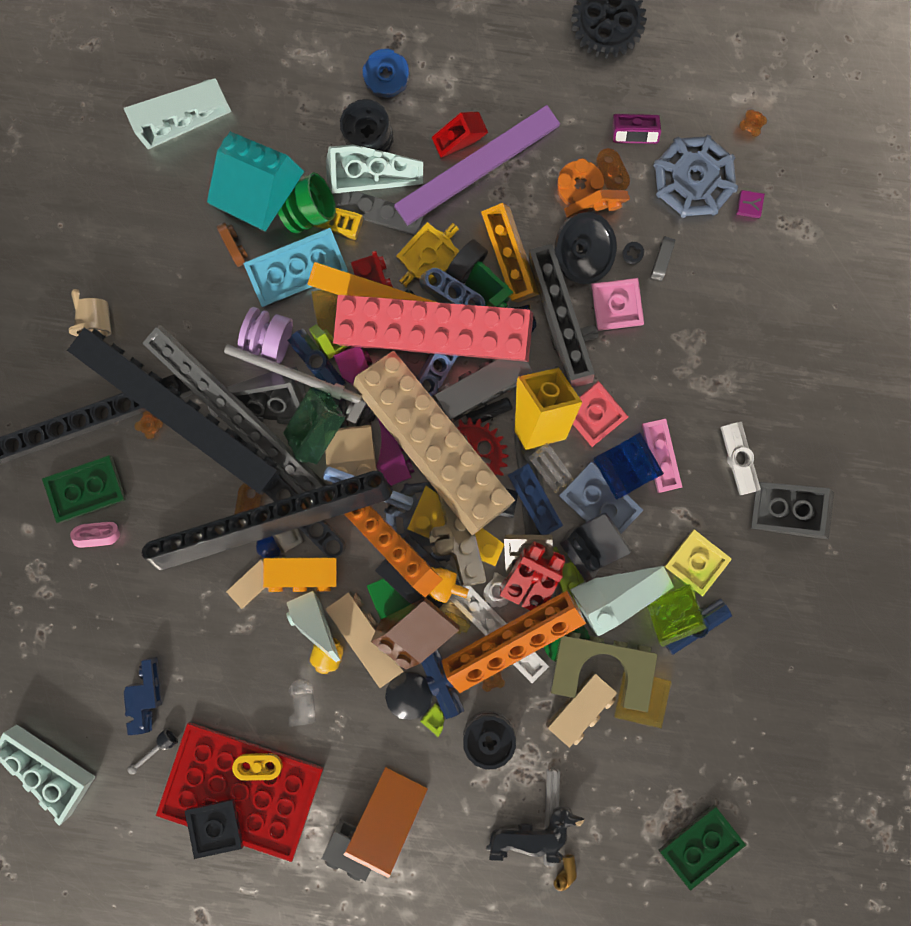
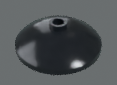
(595, 252)

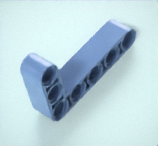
(440, 292)

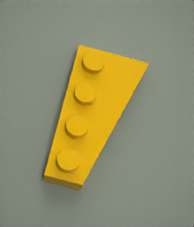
(430, 515)

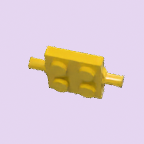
(427, 251)

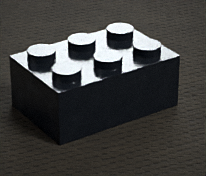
(398, 582)

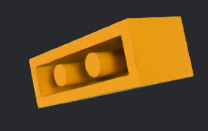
(299, 573)

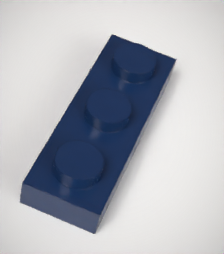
(535, 500)

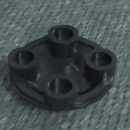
(408, 696)

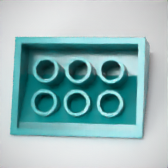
(251, 180)

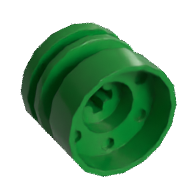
(308, 204)

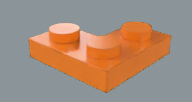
(598, 201)

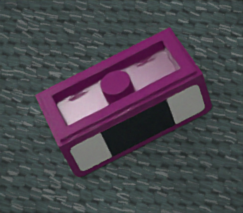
(636, 128)

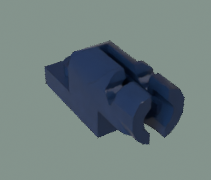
(142, 697)

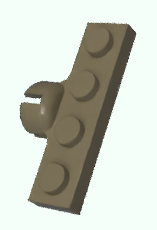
(458, 542)

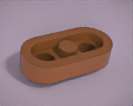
(237, 252)

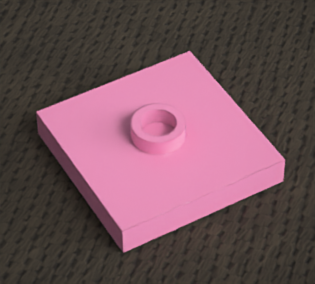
(617, 304)

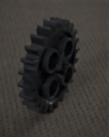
(619, 36)

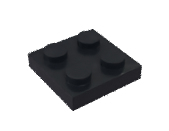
(214, 828)

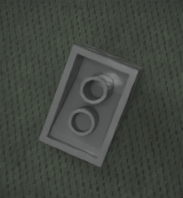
(793, 509)

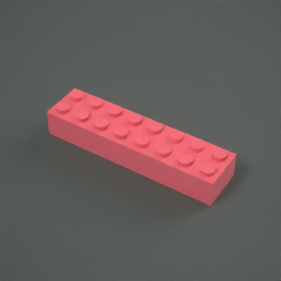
(433, 327)

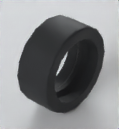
(465, 260)

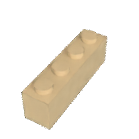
(358, 631)

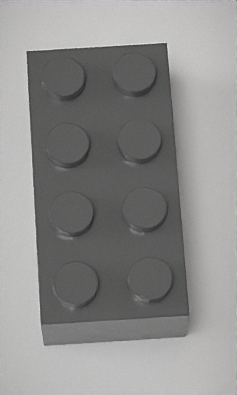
(480, 387)

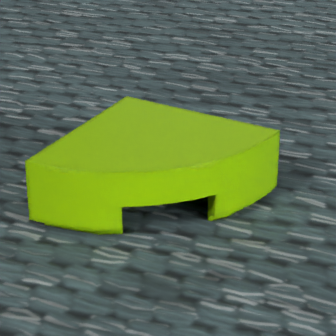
(434, 719)

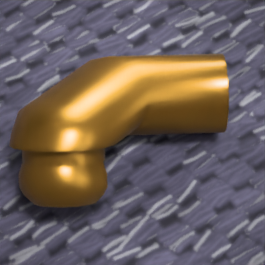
(567, 875)

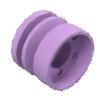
(259, 334)

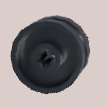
(489, 754)

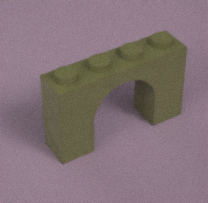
(637, 663)

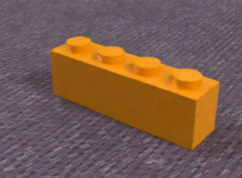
(510, 252)

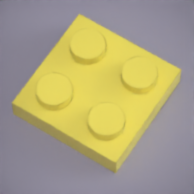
(697, 562)

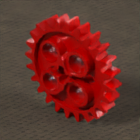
(477, 434)

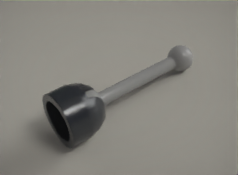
(164, 741)

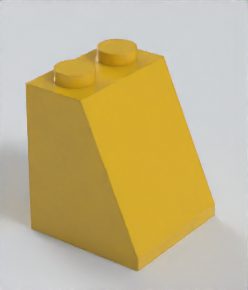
(544, 408)

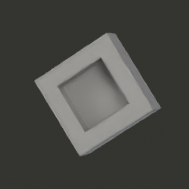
(355, 411)

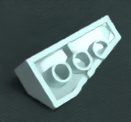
(618, 597)

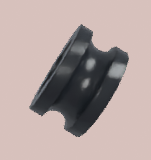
(629, 259)

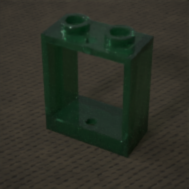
(313, 426)

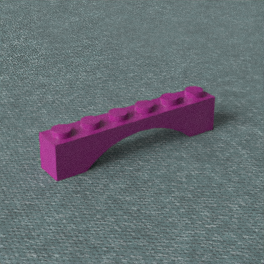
(391, 459)

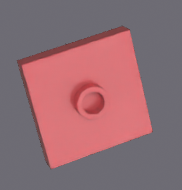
(598, 414)

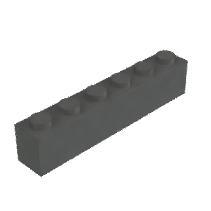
(561, 316)

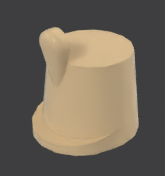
(90, 314)

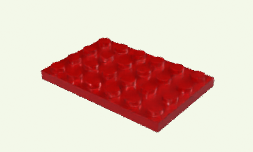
(267, 810)

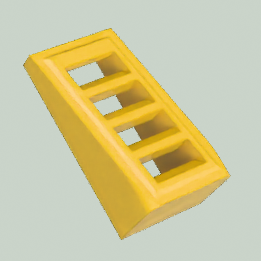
(348, 215)

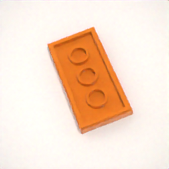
(386, 822)

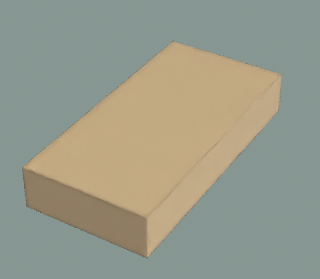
(248, 586)

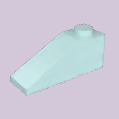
(309, 617)

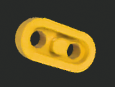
(258, 767)

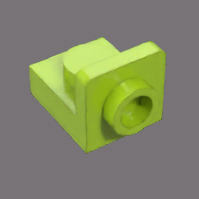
(325, 342)

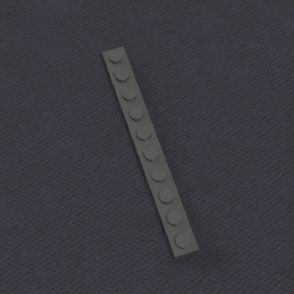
(230, 409)

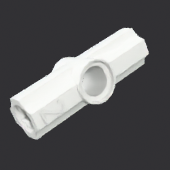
(744, 474)

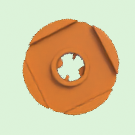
(578, 170)

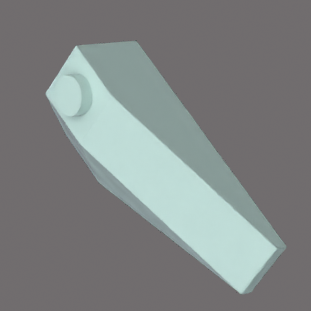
(363, 168)

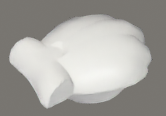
(492, 592)

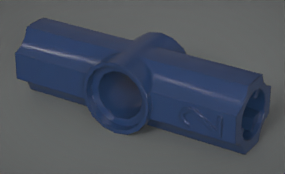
(308, 350)
(713, 616)
(441, 687)

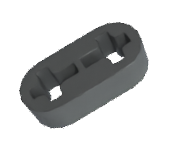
(662, 258)

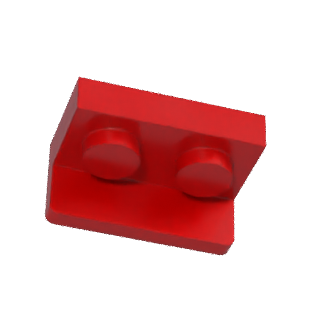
(371, 269)

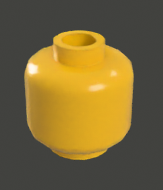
(322, 662)

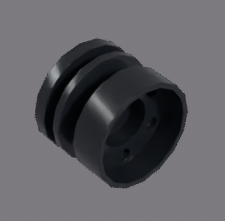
(367, 118)

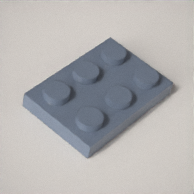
(592, 497)

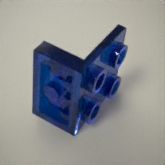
(628, 466)

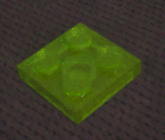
(676, 615)

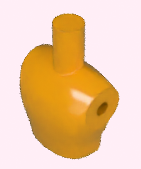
(447, 586)

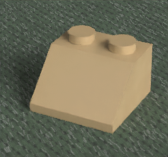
(352, 451)

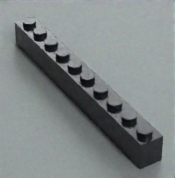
(173, 410)

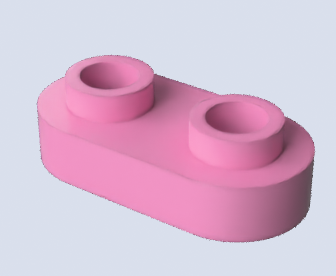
(95, 534)

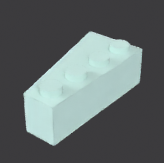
(177, 112)
(44, 772)

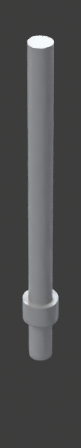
(337, 391)

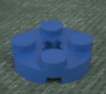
(386, 86)

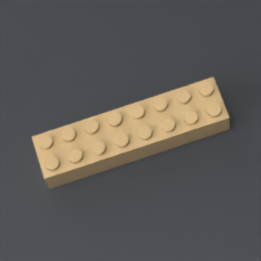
(433, 442)

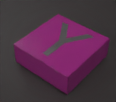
(750, 204)

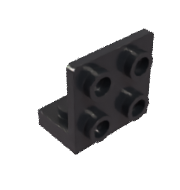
(594, 545)

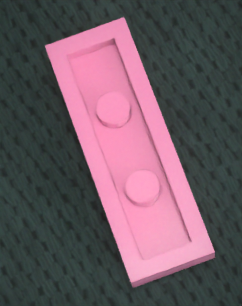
(660, 444)

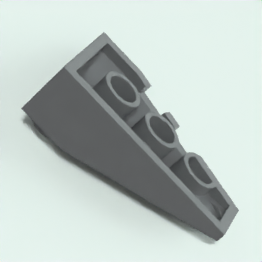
(269, 396)

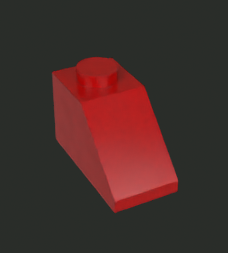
(459, 133)

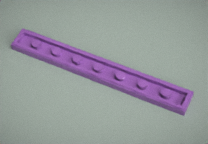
(477, 165)

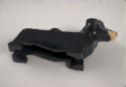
(535, 841)

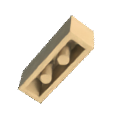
(582, 710)

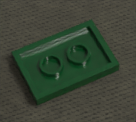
(84, 489)
(702, 847)

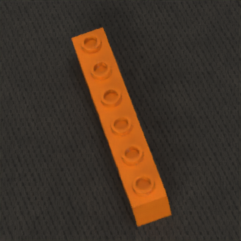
(395, 549)
(513, 642)

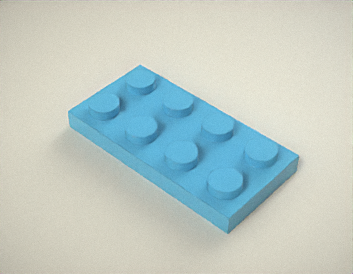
(289, 268)

